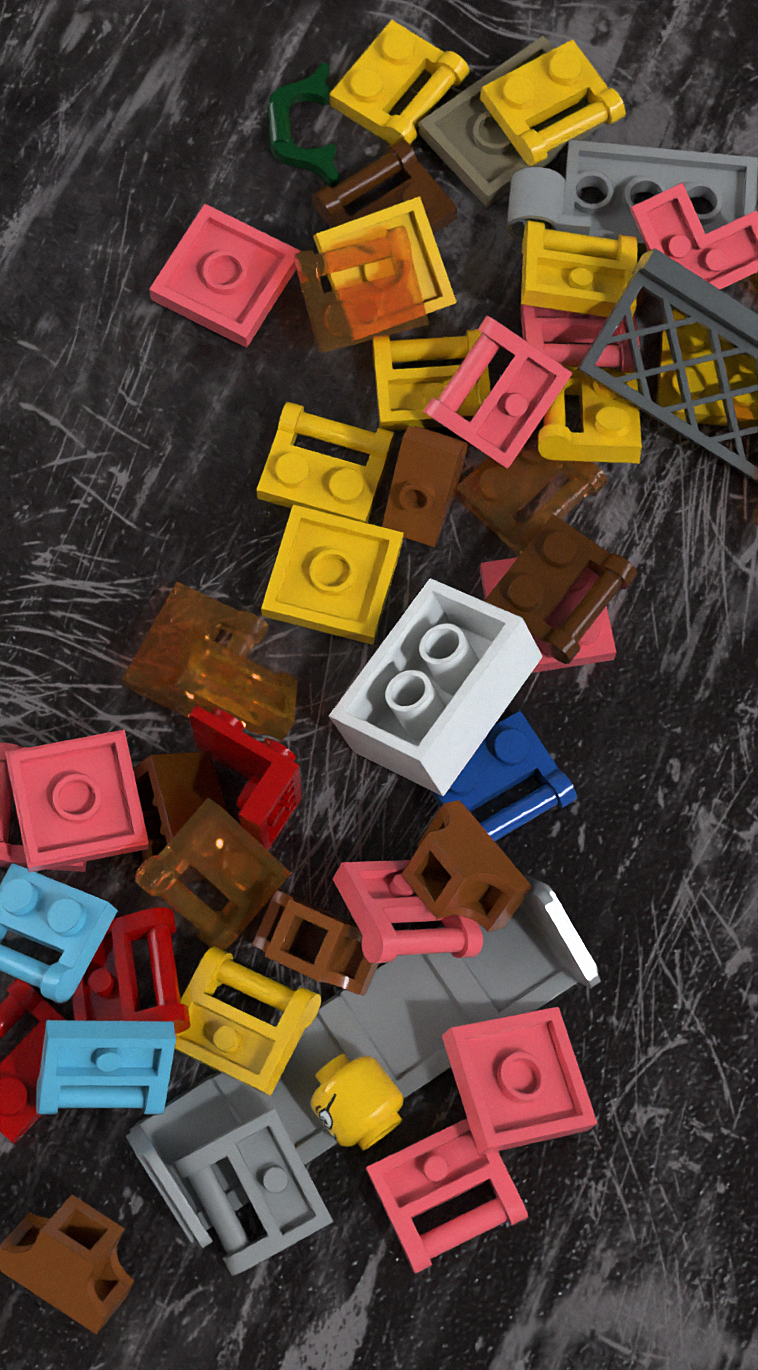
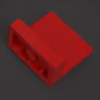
(269, 766)

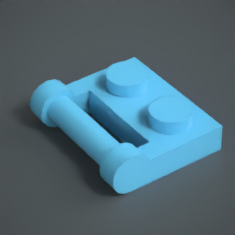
(54, 918)
(105, 1065)

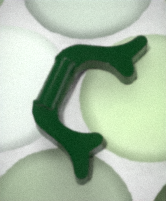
(282, 146)

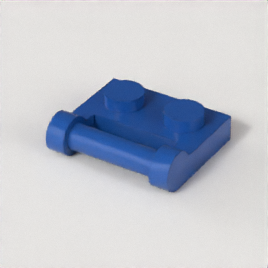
(501, 762)

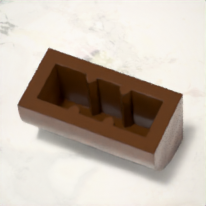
(170, 793)

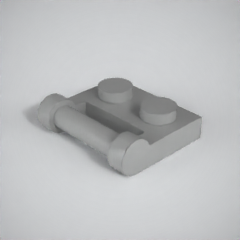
(273, 1181)

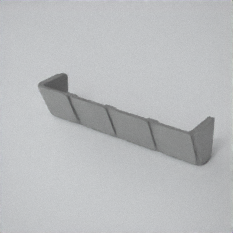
(395, 1023)

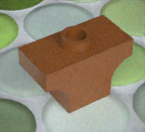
(424, 484)
(465, 871)
(314, 943)
(69, 1262)

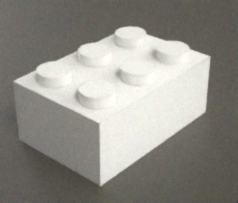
(436, 686)

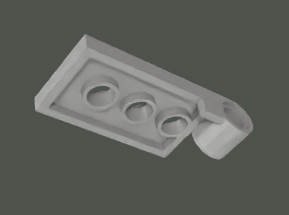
(621, 172)

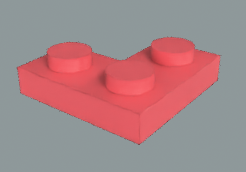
(675, 230)

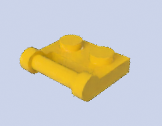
(385, 76)
(544, 90)
(575, 270)
(406, 392)
(607, 424)
(319, 480)
(235, 1040)

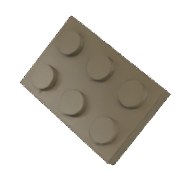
(474, 143)

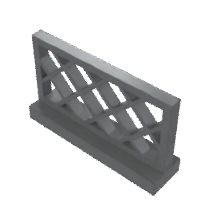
(700, 304)

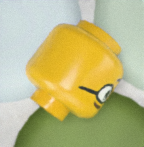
(356, 1101)

